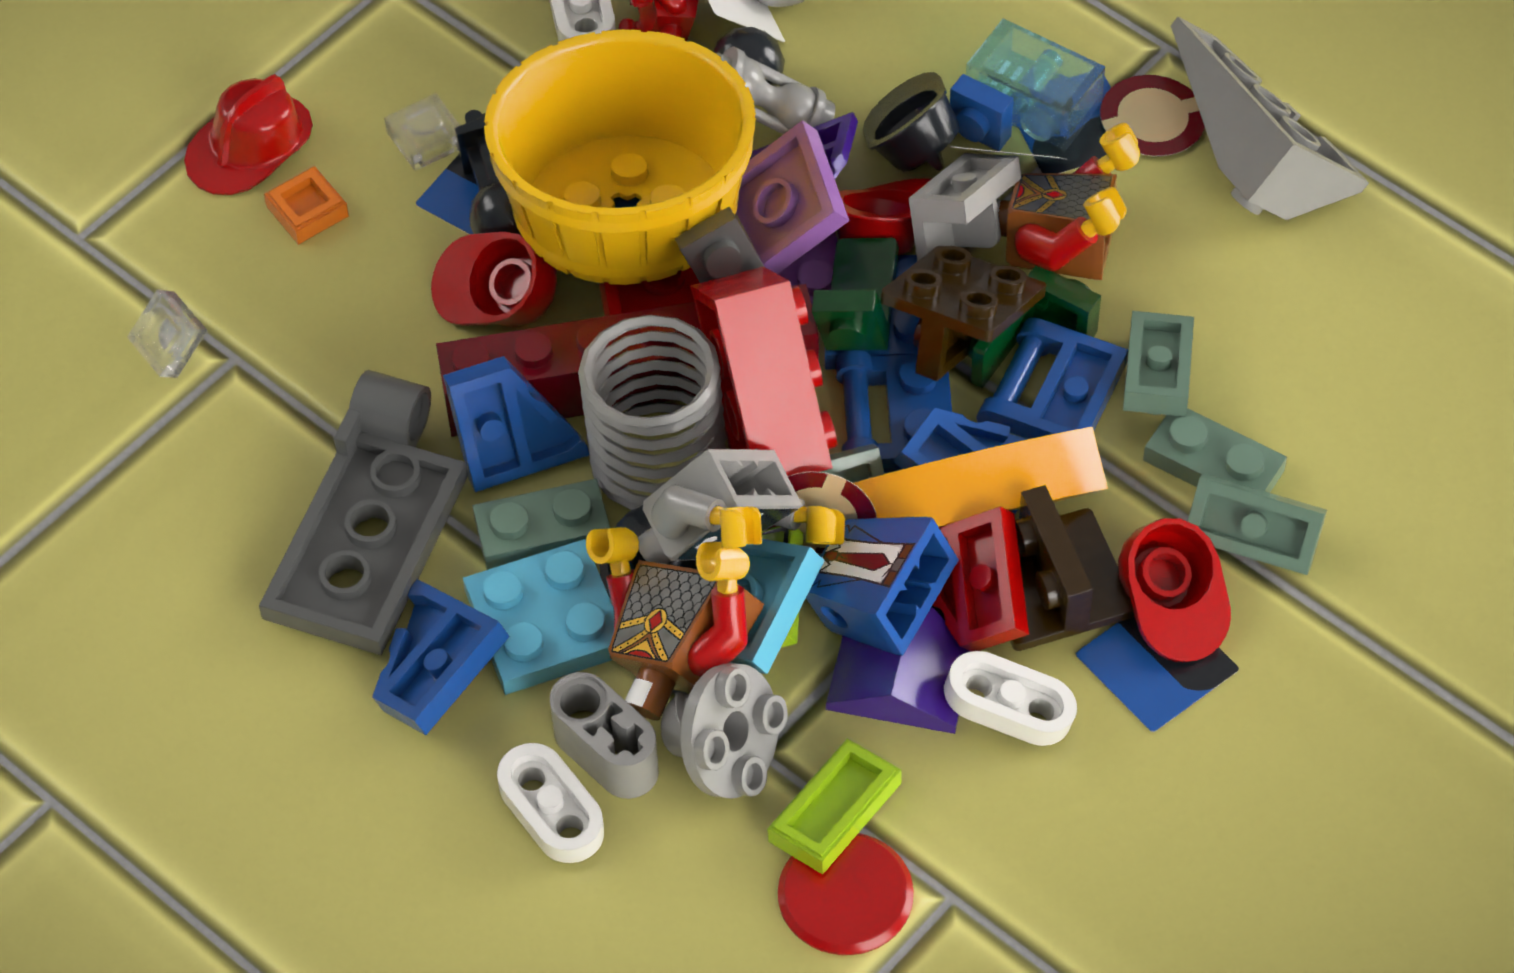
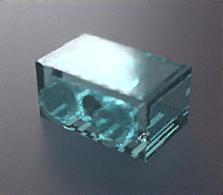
(1050, 84)

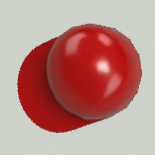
(492, 281)
(1176, 589)

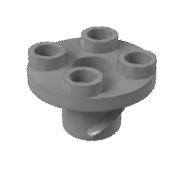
(726, 730)

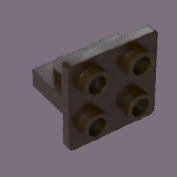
(958, 301)
(1065, 572)

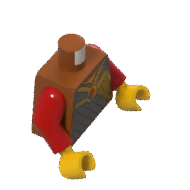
(1069, 218)
(671, 617)

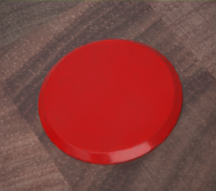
(853, 904)

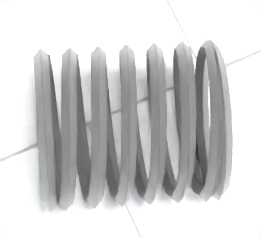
(604, 419)

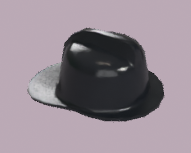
(913, 123)

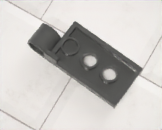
(371, 477)

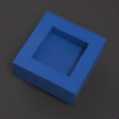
(982, 112)

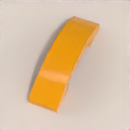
(990, 478)

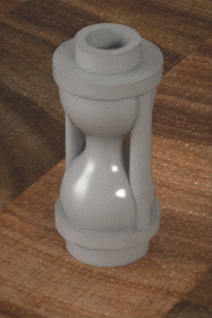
(783, 104)

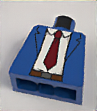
(882, 580)

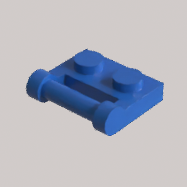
(1073, 390)
(908, 399)

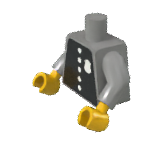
(731, 501)

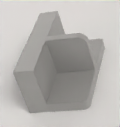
(962, 203)

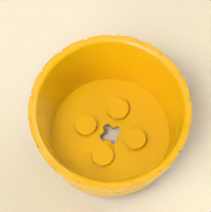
(626, 122)

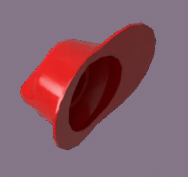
(248, 137)
(881, 212)

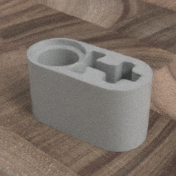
(609, 730)

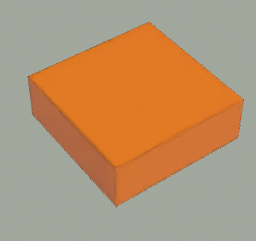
(306, 205)

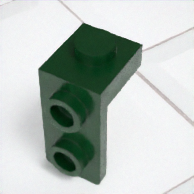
(1065, 304)
(852, 310)

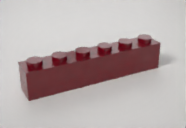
(553, 354)

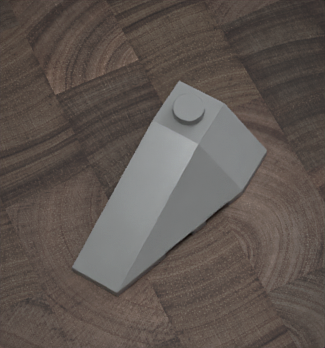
(1257, 135)

